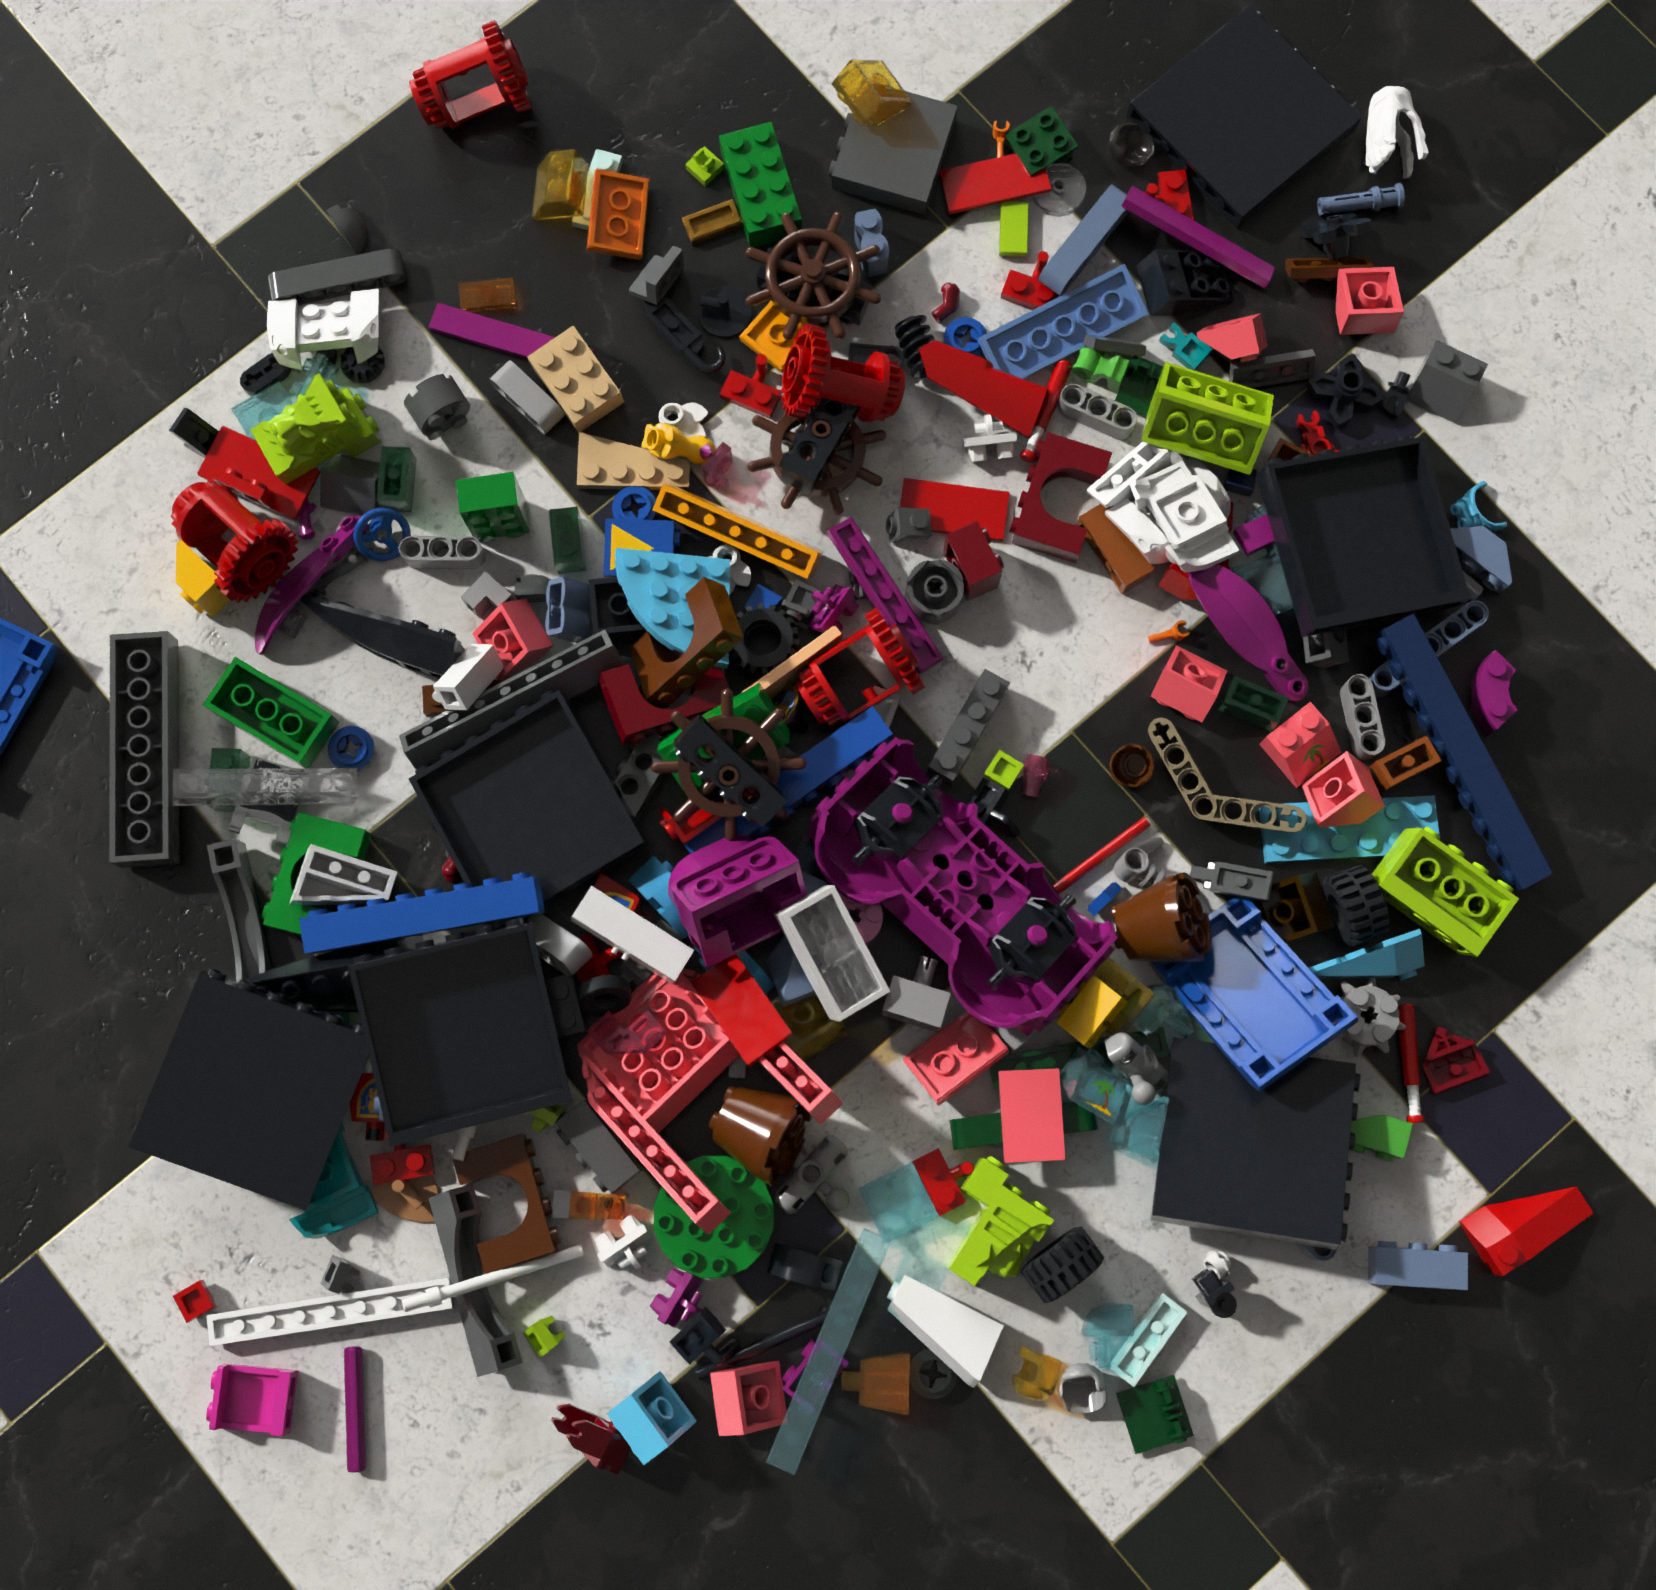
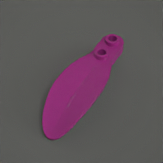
(301, 579)
(1248, 627)

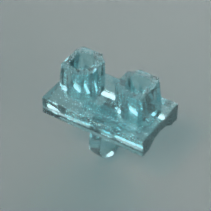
(311, 368)

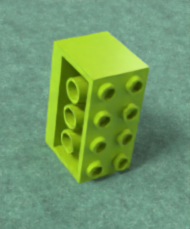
(1208, 418)
(1443, 891)

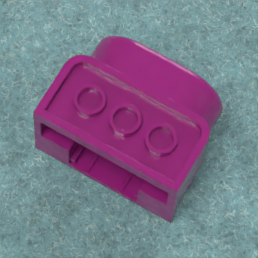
(732, 892)

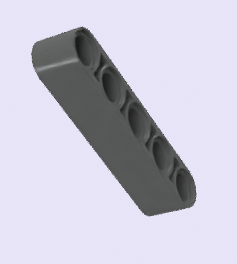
(338, 277)

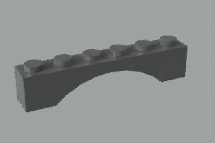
(236, 886)
(488, 1335)

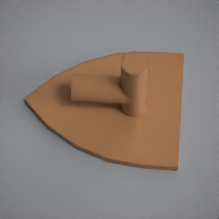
(408, 1198)

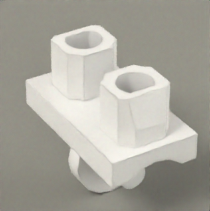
(1003, 442)
(613, 1250)

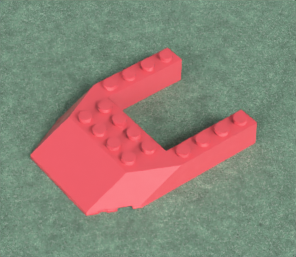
(648, 1090)

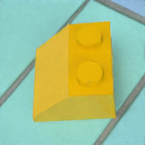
(197, 581)

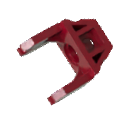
(593, 1437)

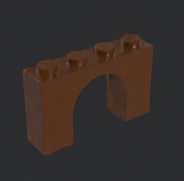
(713, 637)
(535, 1234)

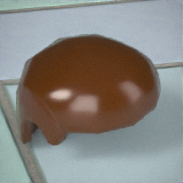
(1132, 765)

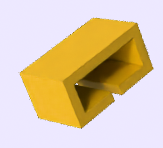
(1089, 1010)

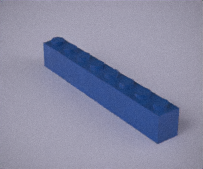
(824, 767)
(421, 915)

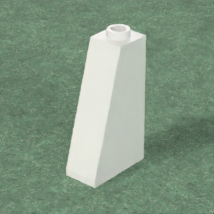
(946, 1327)

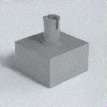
(916, 1000)

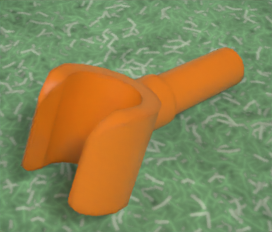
(999, 135)
(1172, 633)

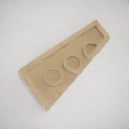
(620, 465)

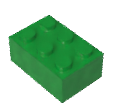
(493, 506)

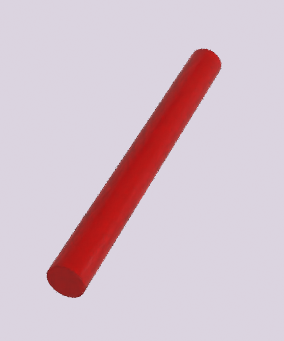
(1101, 855)

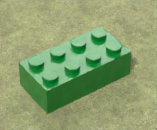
(759, 182)
(751, 704)
(271, 713)

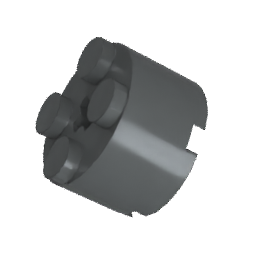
(437, 406)
(931, 576)

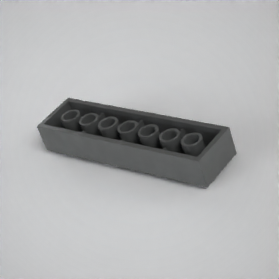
(143, 749)

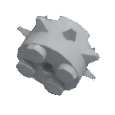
(1382, 1014)

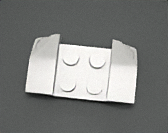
(324, 327)
(1186, 517)
(1144, 529)

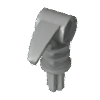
(1144, 871)

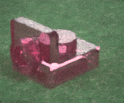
(717, 463)

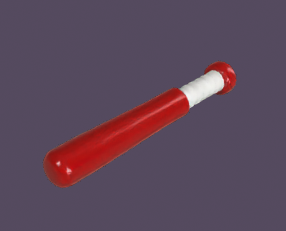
(1056, 384)
(1410, 1063)

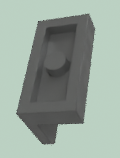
(658, 276)

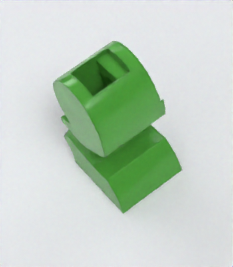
(1093, 366)

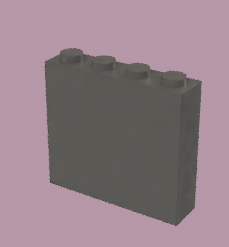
(898, 158)

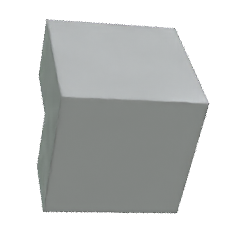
(484, 594)

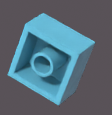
(651, 1418)

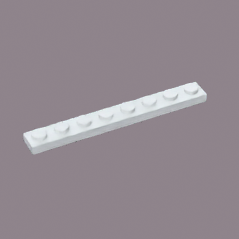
(320, 1313)

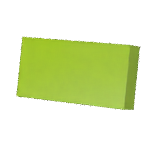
(1013, 229)

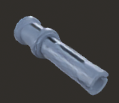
(1372, 199)

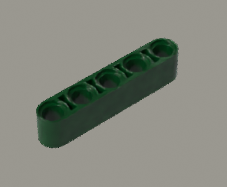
(987, 1128)

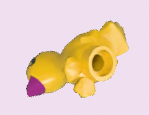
(669, 442)

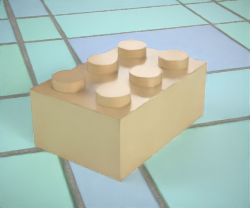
(576, 379)

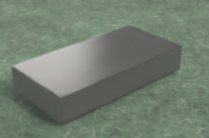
(1114, 345)

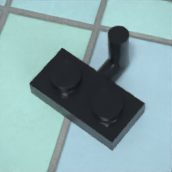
(989, 799)
(699, 1336)

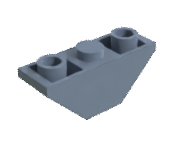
(1484, 556)

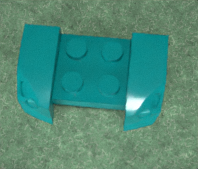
(338, 1198)

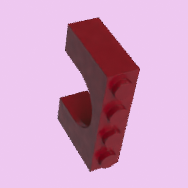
(1035, 526)
(638, 719)

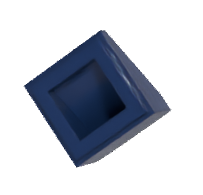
(1240, 482)

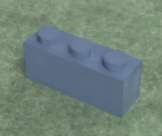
(1418, 1266)

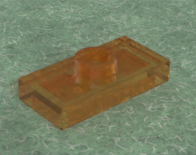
(487, 294)

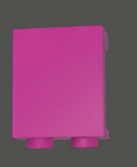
(252, 1399)

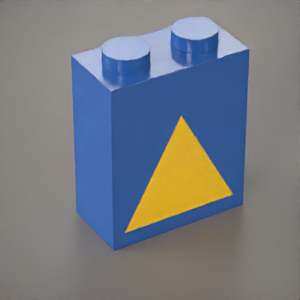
(638, 535)

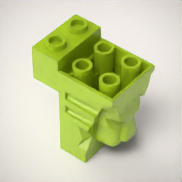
(316, 430)
(1002, 1229)

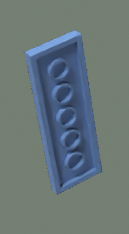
(1061, 324)

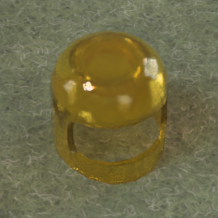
(1047, 1374)

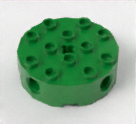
(734, 1241)

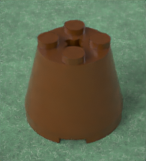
(1164, 923)
(761, 1131)

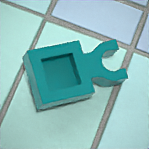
(1188, 350)

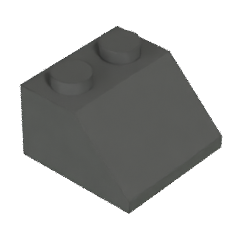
(1446, 381)

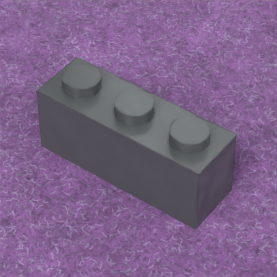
(597, 1147)

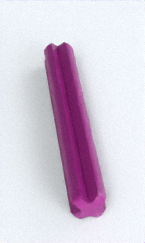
(354, 1409)

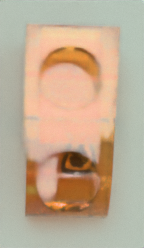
(597, 1206)

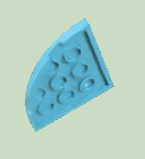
(657, 589)

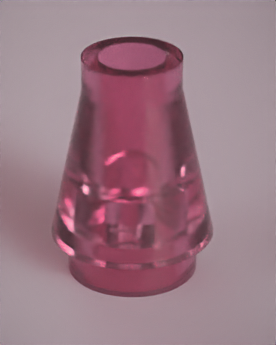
(1034, 774)

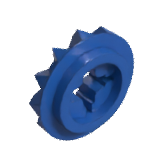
(959, 328)
(641, 496)
(339, 743)

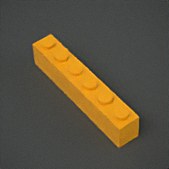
(738, 530)

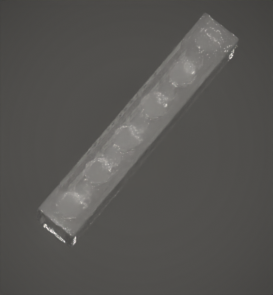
(264, 786)

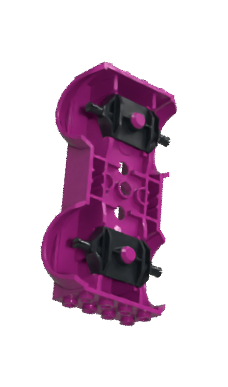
(1003, 962)

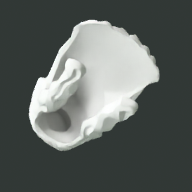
(1385, 129)

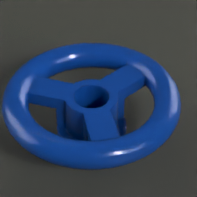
(374, 527)

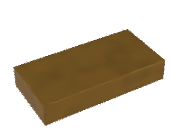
(712, 222)

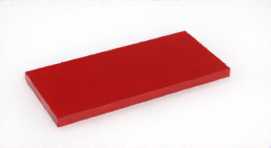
(990, 183)
(957, 505)
(742, 1009)

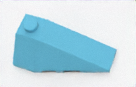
(1385, 960)

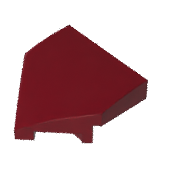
(1452, 1062)

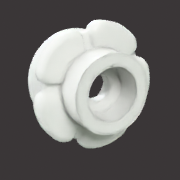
(1218, 1262)

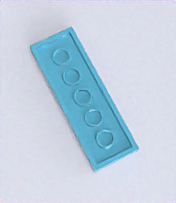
(1353, 841)

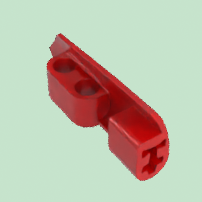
(987, 388)

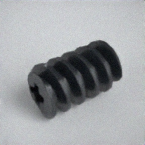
(911, 338)

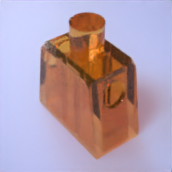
(881, 1382)

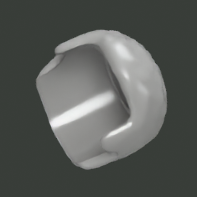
(1082, 1388)

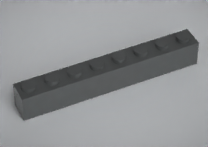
(569, 671)

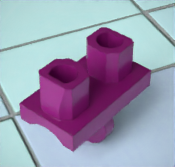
(830, 606)
(682, 1301)

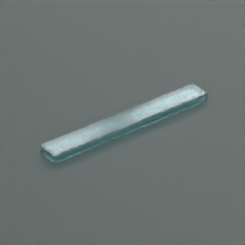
(828, 1351)

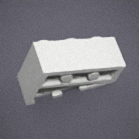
(340, 880)

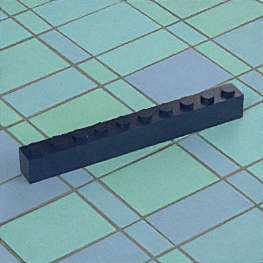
(1462, 754)

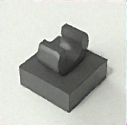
(336, 1274)

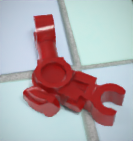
(1313, 435)

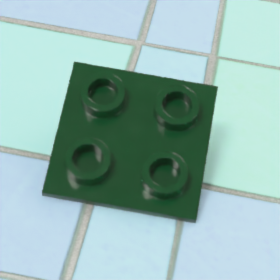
(1042, 141)
(1139, 385)
(1155, 1414)

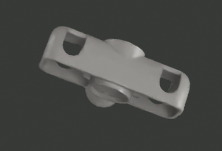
(1138, 1065)
(822, 1160)

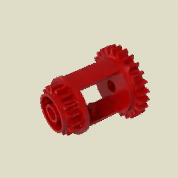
(505, 65)
(815, 374)
(251, 558)
(894, 652)

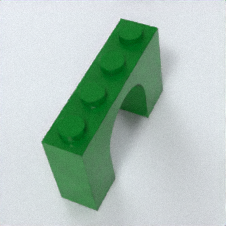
(307, 831)

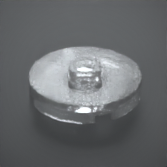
(1066, 200)

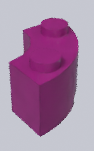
(1490, 693)

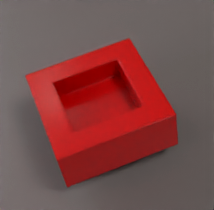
(194, 1301)

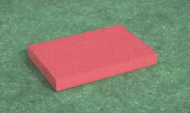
(955, 1056)
(1031, 1115)

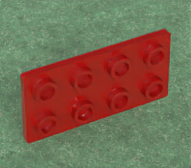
(242, 467)

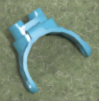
(1469, 515)

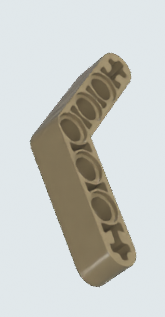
(1203, 791)

